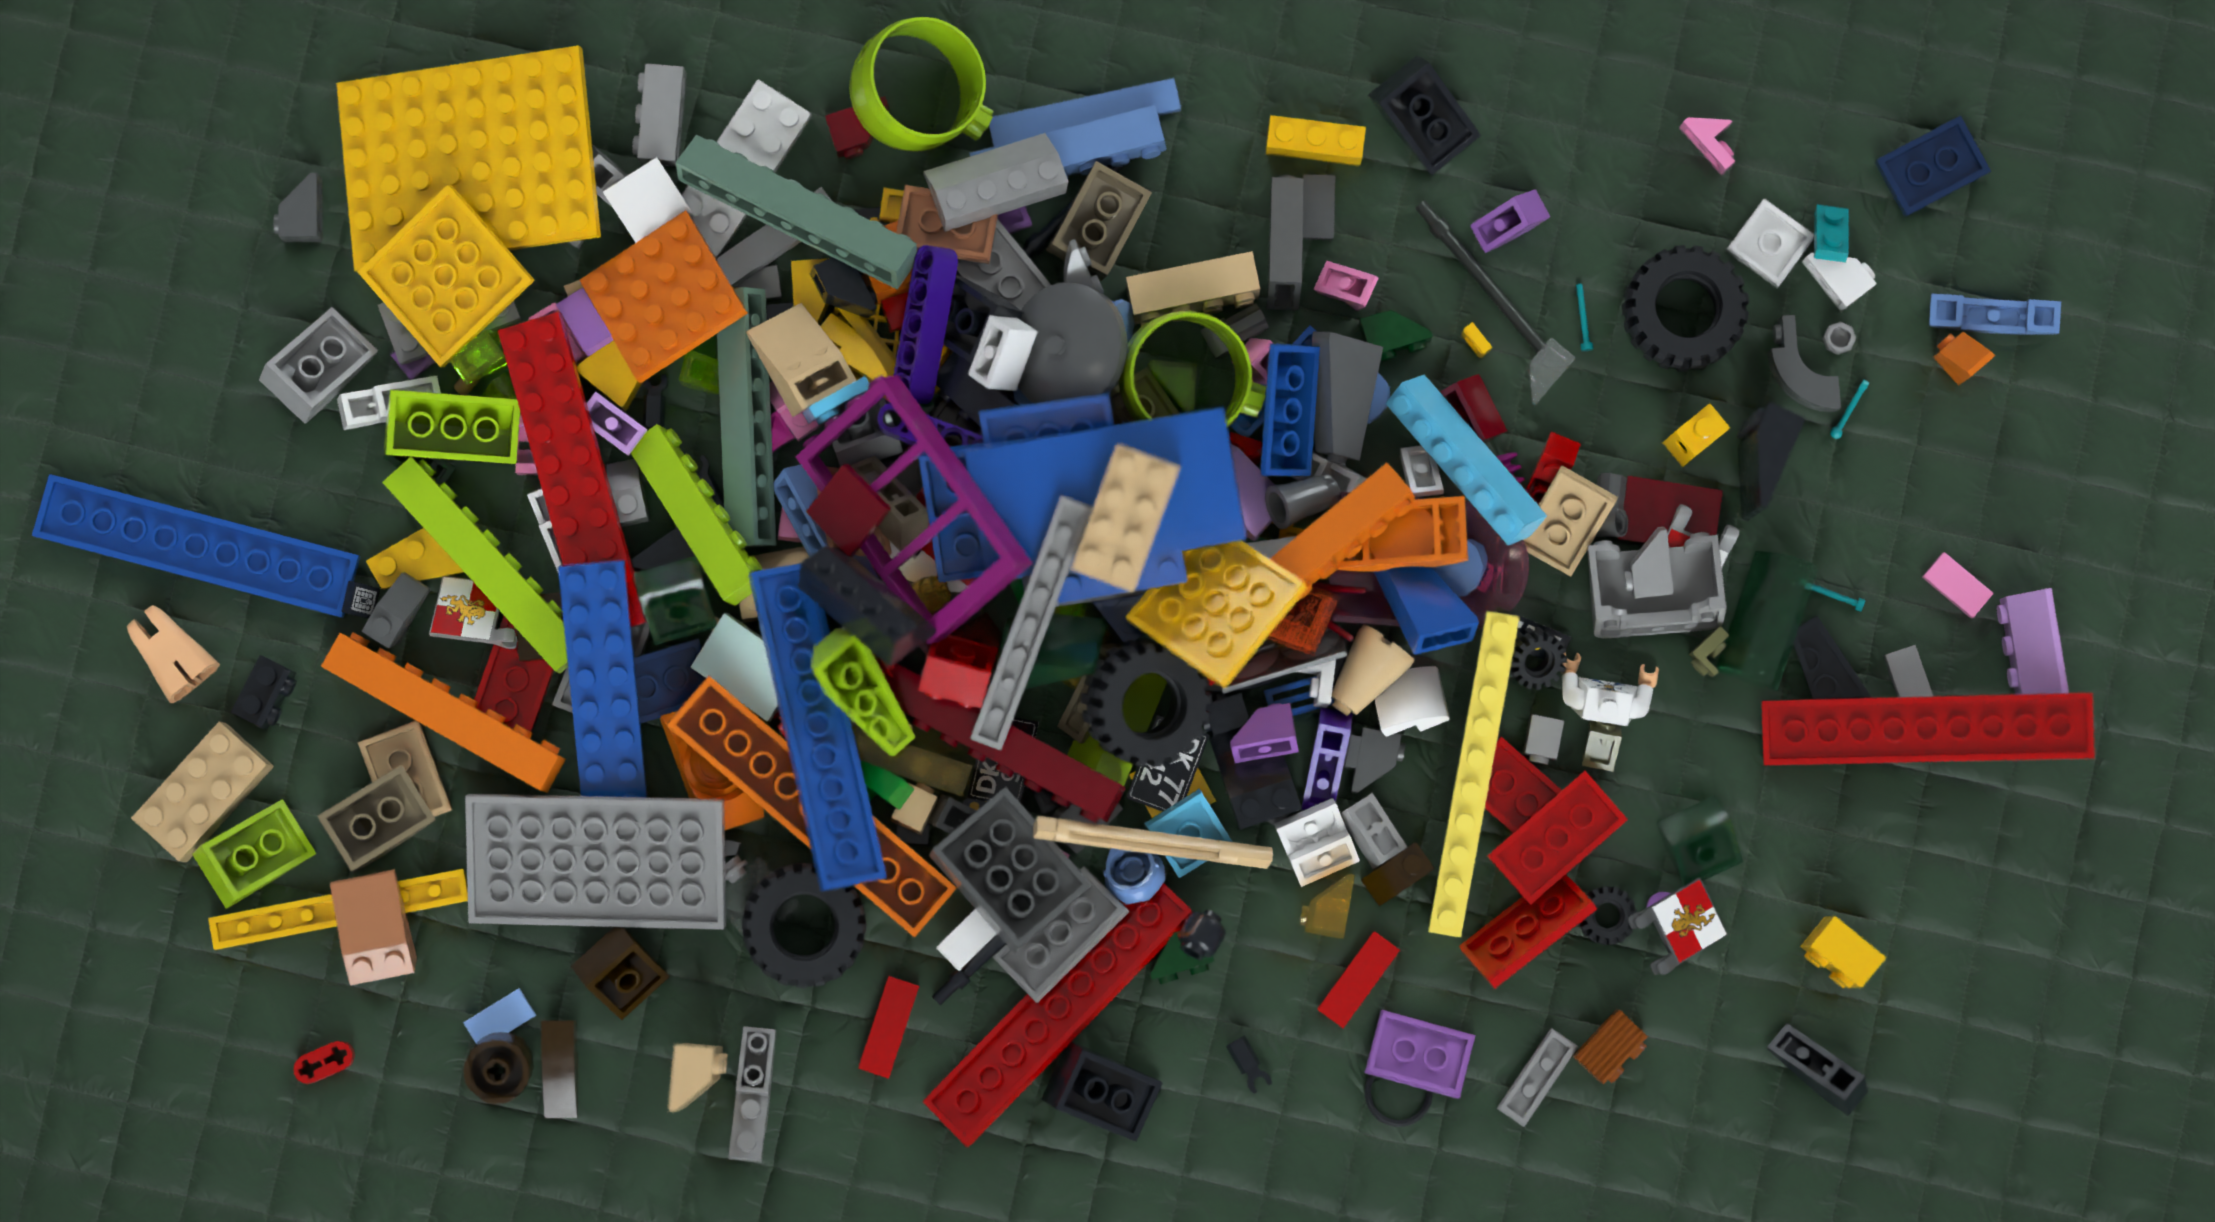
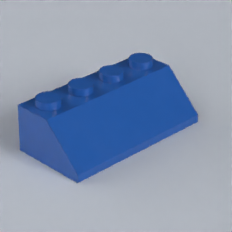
(1290, 410)

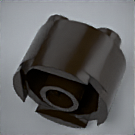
(485, 1080)

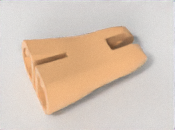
(172, 655)

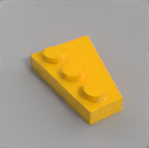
(415, 555)

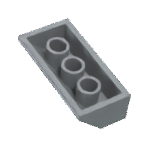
(996, 181)

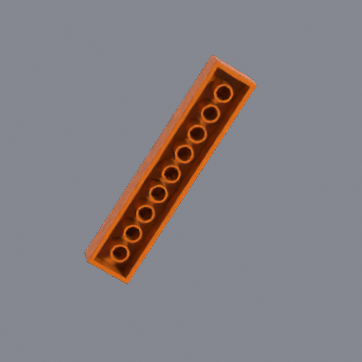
(762, 768)

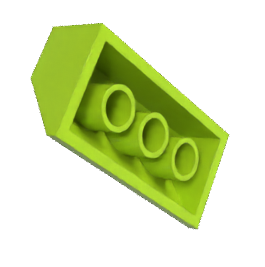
(452, 427)

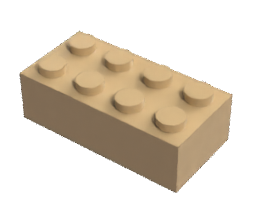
(1194, 287)
(1126, 517)
(202, 792)

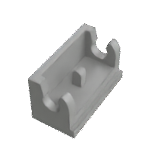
(1373, 831)

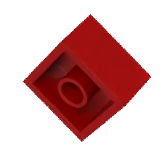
(958, 671)

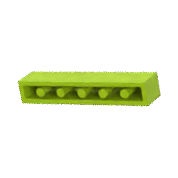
(696, 513)

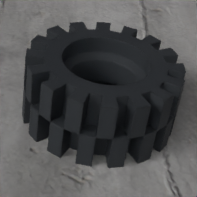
(1550, 665)
(1622, 929)

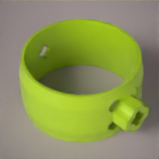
(962, 54)
(1247, 395)

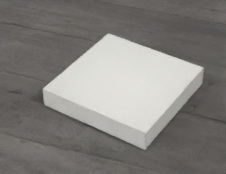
(646, 199)
(1770, 243)

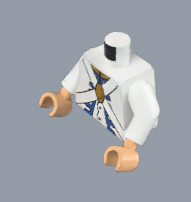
(1604, 699)

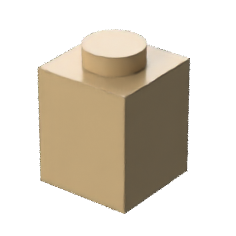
(916, 809)

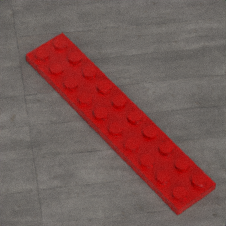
(566, 447)
(1928, 729)
(1038, 1032)

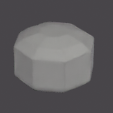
(1839, 338)

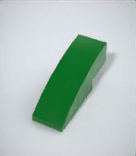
(885, 785)

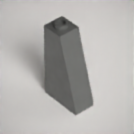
(1285, 243)
(1344, 394)

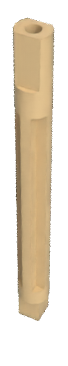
(1152, 842)

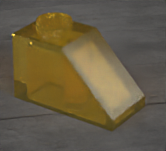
(1329, 909)

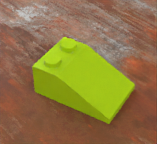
(253, 853)

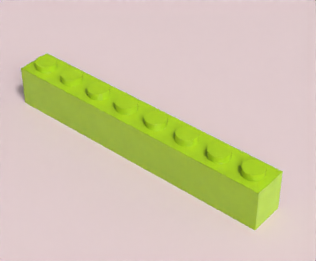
(480, 559)

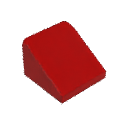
(1250, 447)

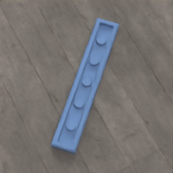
(1065, 114)

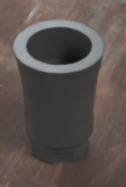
(1300, 499)

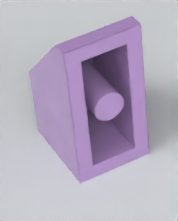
(614, 424)

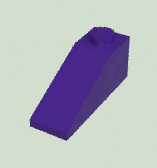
(1327, 757)

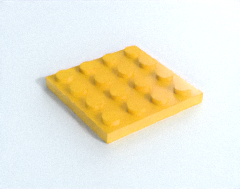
(445, 275)
(1221, 610)

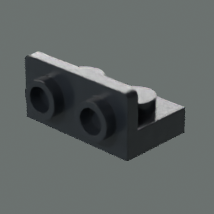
(264, 693)

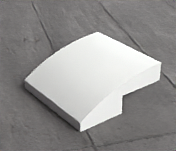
(1412, 700)
(1317, 842)

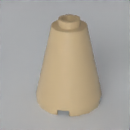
(1368, 670)

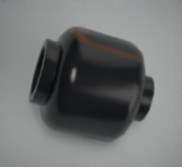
(1201, 934)

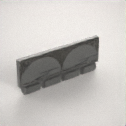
(1278, 660)

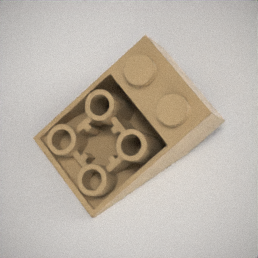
(800, 358)

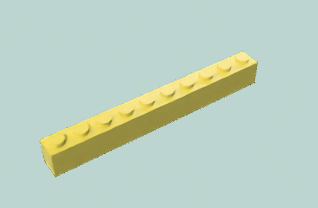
(1473, 773)

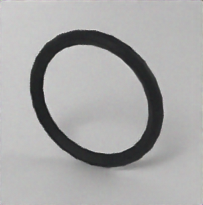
(1396, 1123)

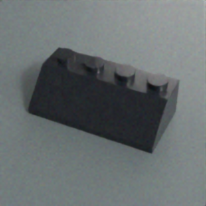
(863, 604)

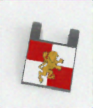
(1684, 922)

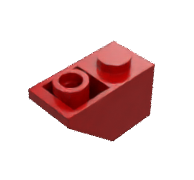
(1556, 452)

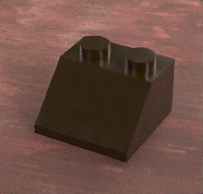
(619, 971)

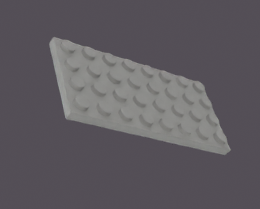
(596, 861)

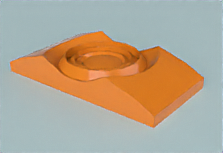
(1426, 536)
(707, 782)

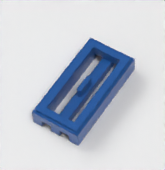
(1300, 710)

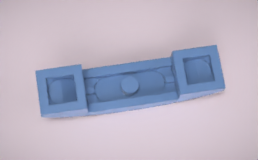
(1994, 316)

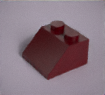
(1476, 407)

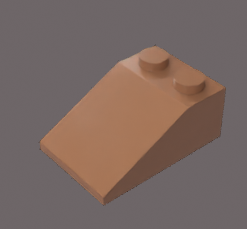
(373, 927)

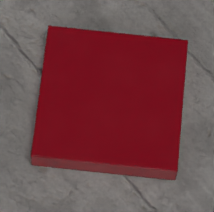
(848, 510)

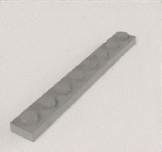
(1031, 622)

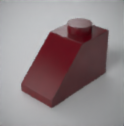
(848, 133)

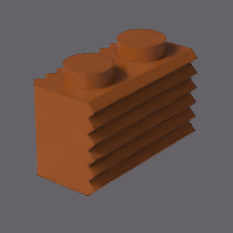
(1611, 1047)

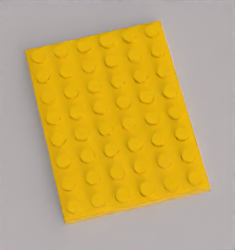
(495, 129)

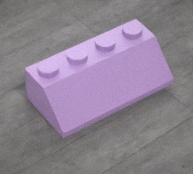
(2032, 643)

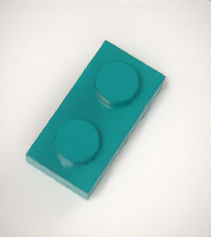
(1831, 233)

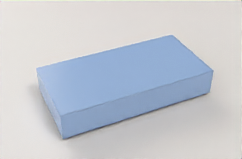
(501, 1016)

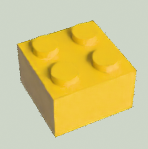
(1842, 953)

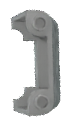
(1694, 606)

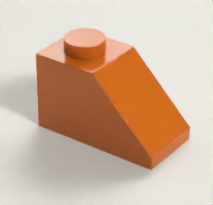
(1962, 356)

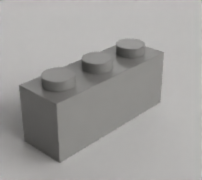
(660, 114)

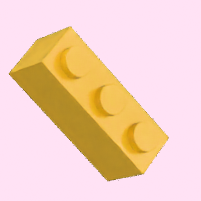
(1315, 140)

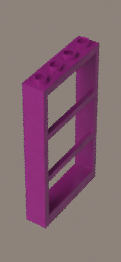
(993, 580)

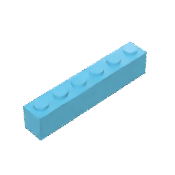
(1466, 459)

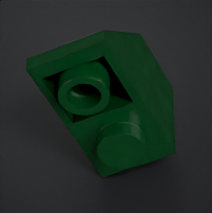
(1394, 333)
(1175, 960)

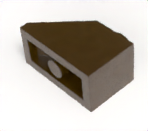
(1397, 874)

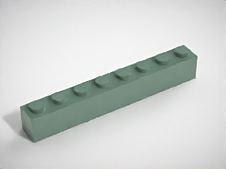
(797, 211)
(746, 426)

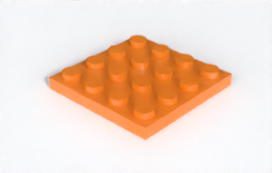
(663, 296)

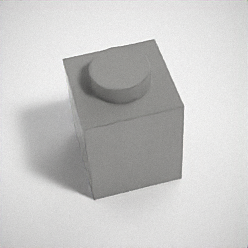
(1542, 739)

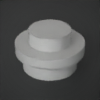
(735, 869)

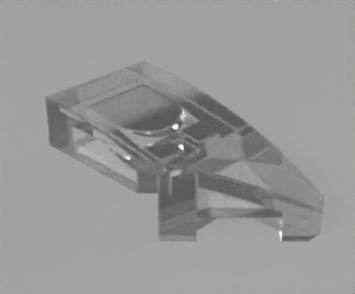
(1547, 368)

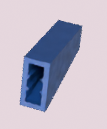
(1426, 608)

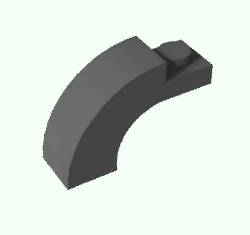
(1795, 377)

